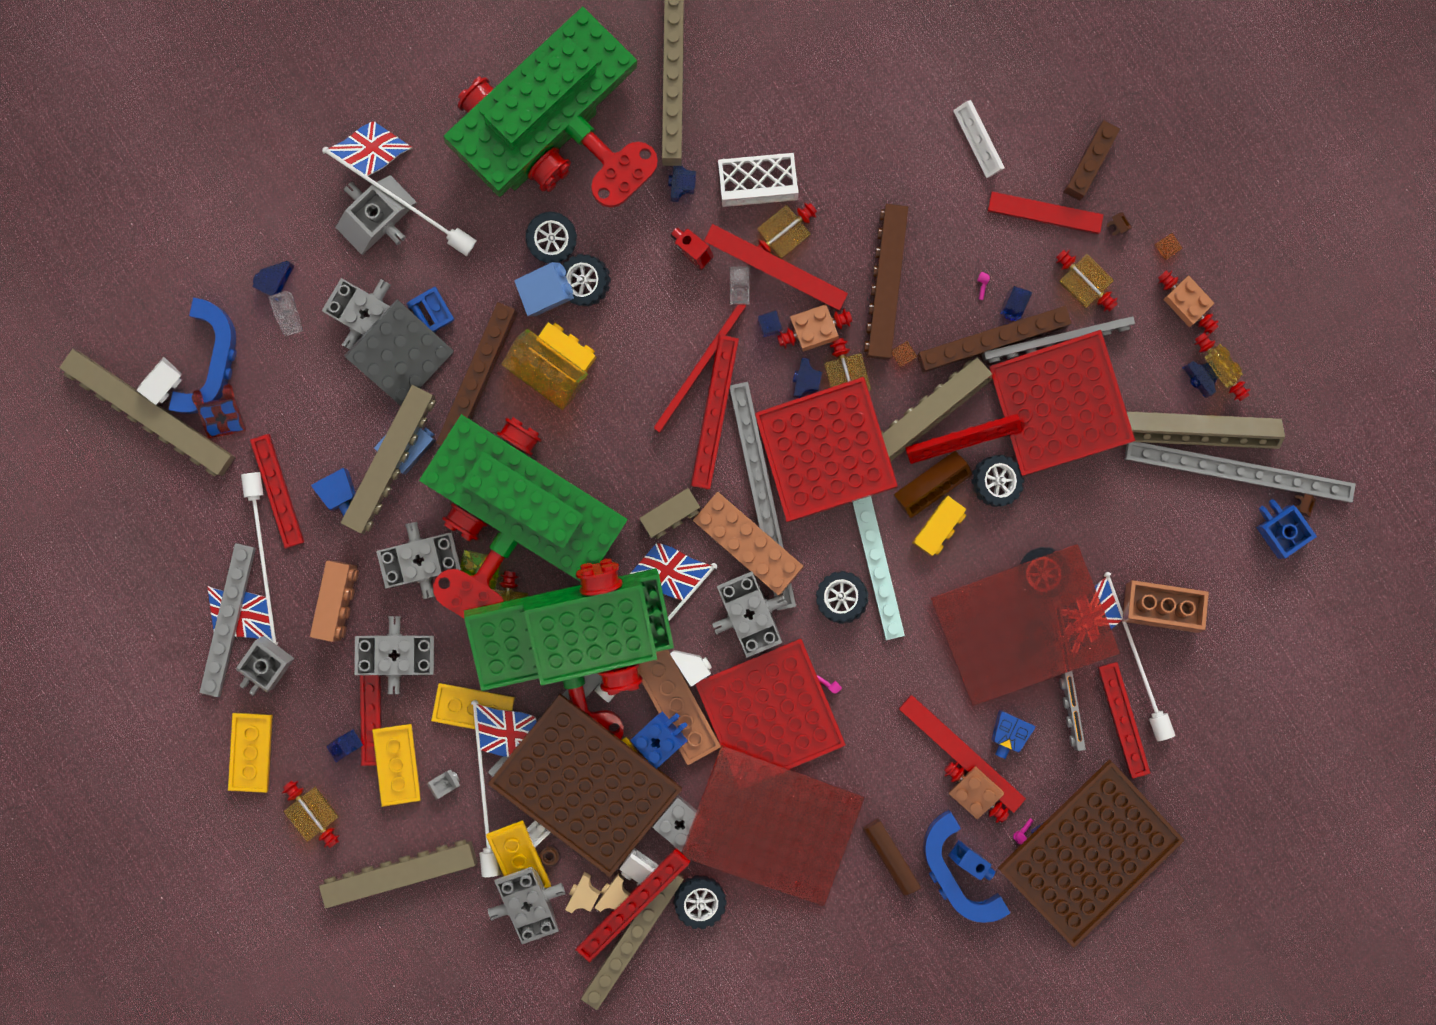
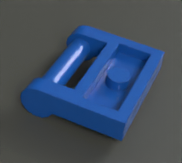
(435, 306)

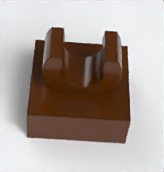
(1121, 223)
(1306, 505)

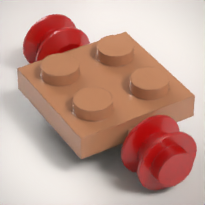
(1188, 301)
(814, 328)
(976, 792)

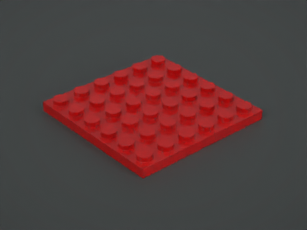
(1063, 402)
(826, 449)
(772, 708)

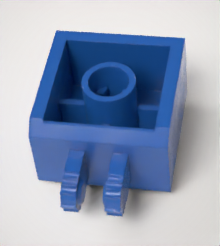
(1288, 518)
(660, 739)

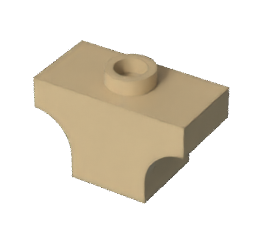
(612, 894)
(583, 895)

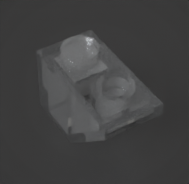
(739, 286)
(286, 313)

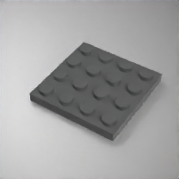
(398, 352)

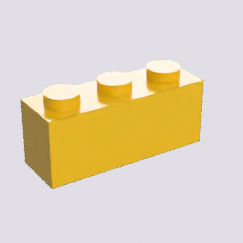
(568, 346)
(940, 526)

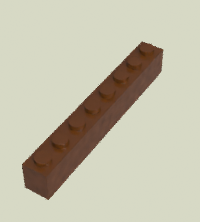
(887, 281)
(994, 339)
(480, 367)

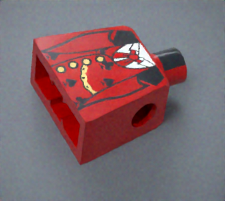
(692, 247)

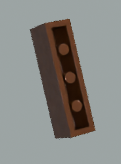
(1091, 160)

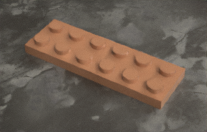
(748, 543)
(672, 696)

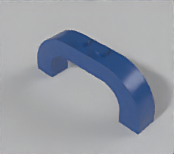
(221, 359)
(978, 911)

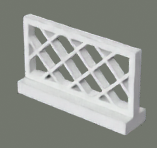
(762, 194)

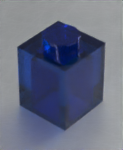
(769, 323)

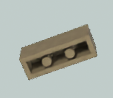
(670, 514)

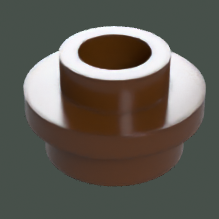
(547, 862)

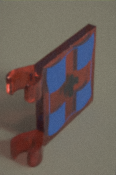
(221, 415)

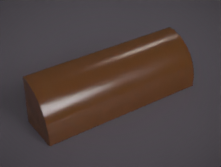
(933, 484)
(891, 857)

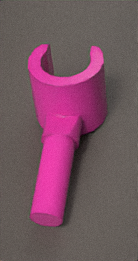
(984, 279)
(834, 687)
(1019, 836)

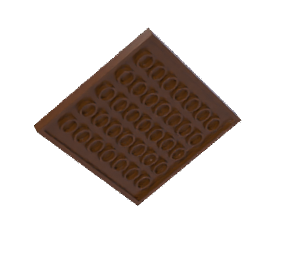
(585, 785)
(1091, 853)

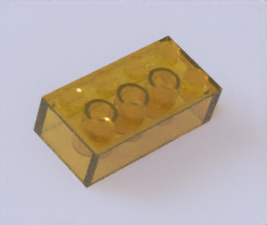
(544, 369)

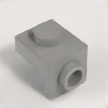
(443, 784)

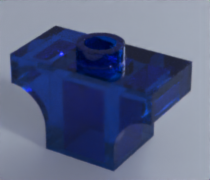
(681, 182)
(1202, 377)
(806, 378)
(344, 745)

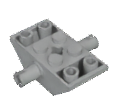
(361, 226)
(350, 304)
(400, 562)
(754, 633)
(414, 659)
(527, 904)

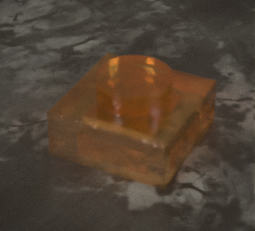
(1168, 246)
(903, 354)

